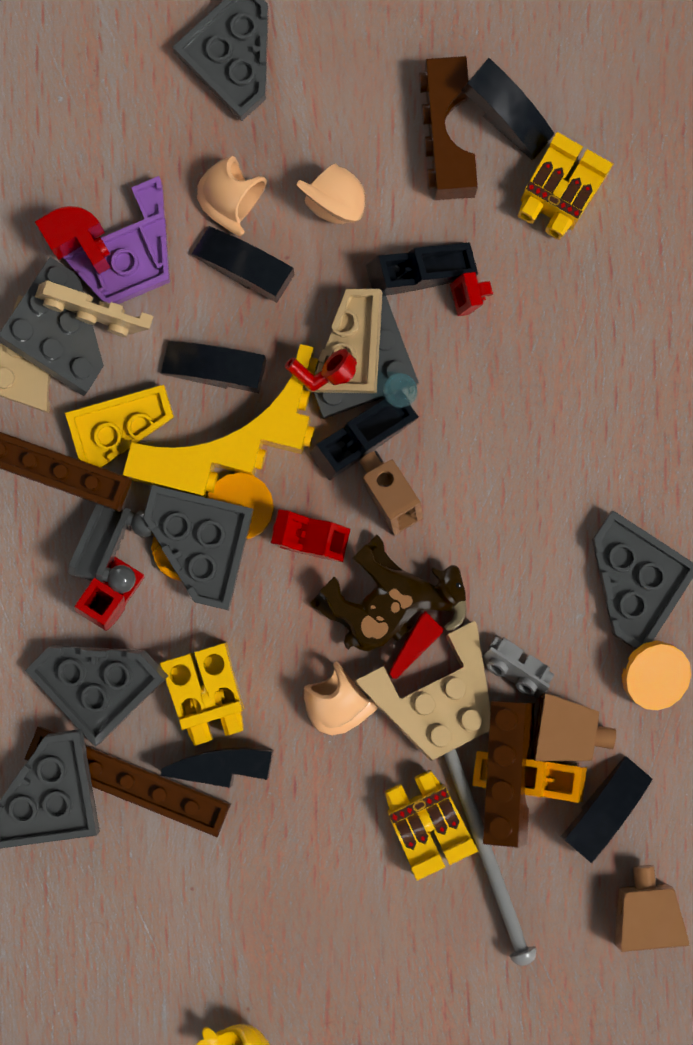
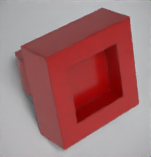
(468, 293)

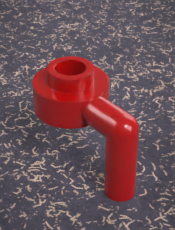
(336, 370)

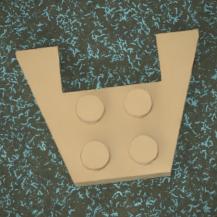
(445, 711)

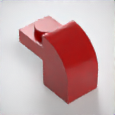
(75, 228)
(310, 536)
(103, 604)

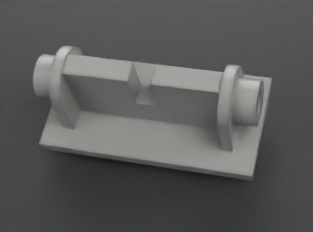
(529, 677)

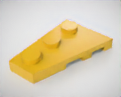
(109, 427)

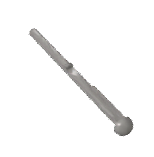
(523, 954)

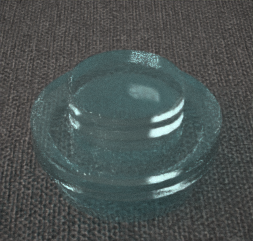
(400, 390)

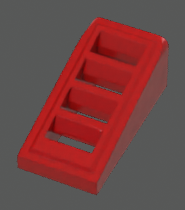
(421, 637)

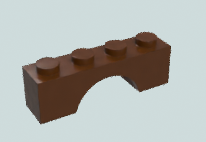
(453, 168)
(505, 798)

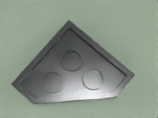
(230, 53)
(54, 338)
(392, 360)
(201, 541)
(638, 579)
(96, 684)
(50, 795)

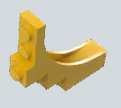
(193, 467)

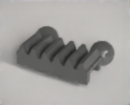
(99, 546)

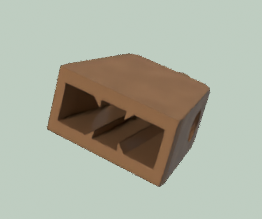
(396, 502)
(568, 731)
(648, 914)

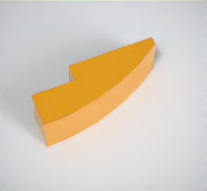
(542, 778)

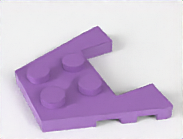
(136, 255)

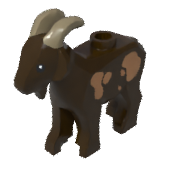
(392, 602)

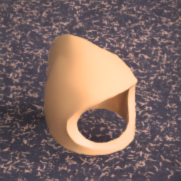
(227, 194)
(335, 195)
(337, 703)

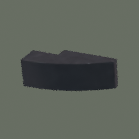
(508, 108)
(244, 263)
(420, 268)
(214, 365)
(361, 437)
(220, 765)
(607, 809)

